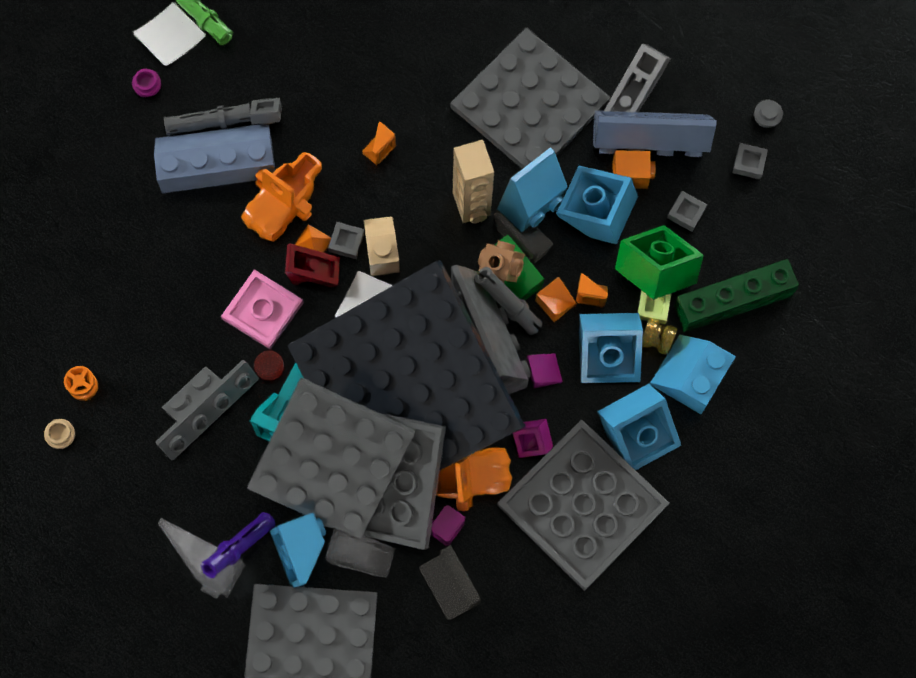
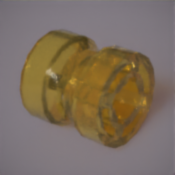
(651, 335)

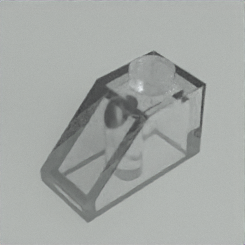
(360, 553)

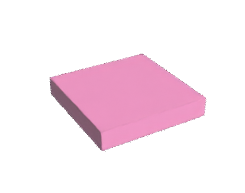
(262, 309)

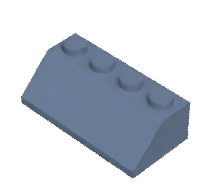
(653, 132)
(213, 157)

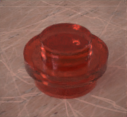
(269, 365)

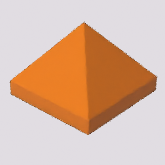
(314, 239)

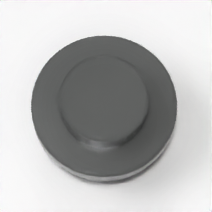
(768, 113)

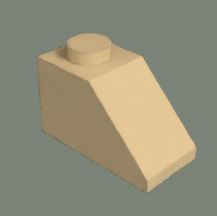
(381, 246)

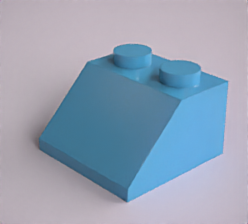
(534, 191)
(598, 203)
(610, 347)
(692, 371)
(640, 427)
(299, 546)

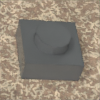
(265, 111)
(750, 161)
(687, 211)
(346, 240)

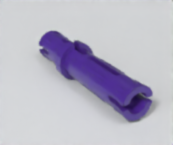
(229, 551)

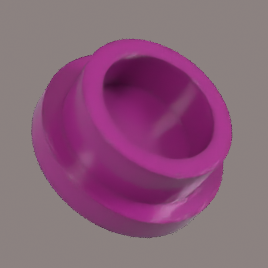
(146, 83)

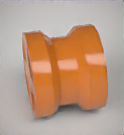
(76, 378)

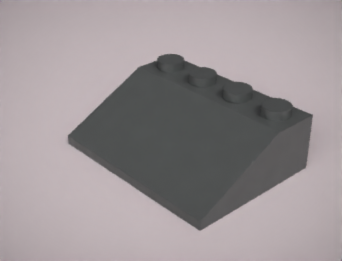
(492, 328)

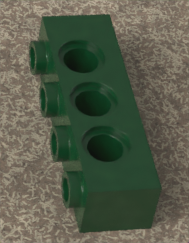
(735, 295)

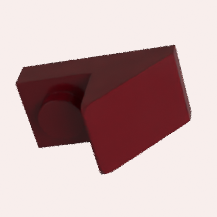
(311, 266)

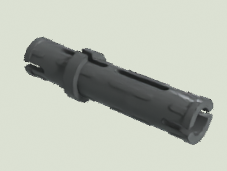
(207, 119)
(515, 308)

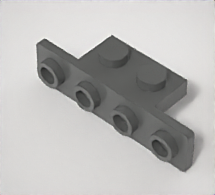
(202, 404)

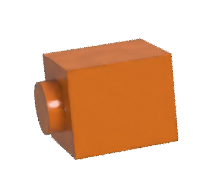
(635, 165)

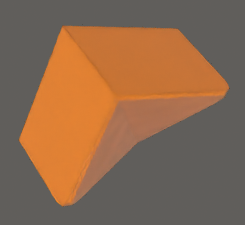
(380, 145)
(590, 292)
(555, 299)

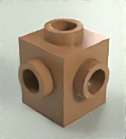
(510, 261)

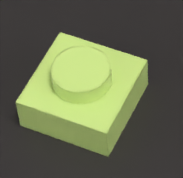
(654, 309)

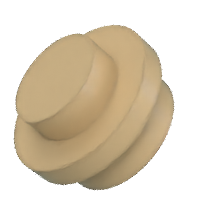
(59, 433)

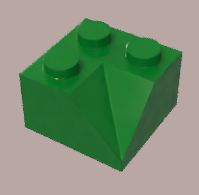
(659, 262)

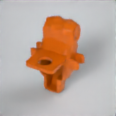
(282, 196)
(477, 474)

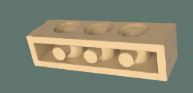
(473, 181)

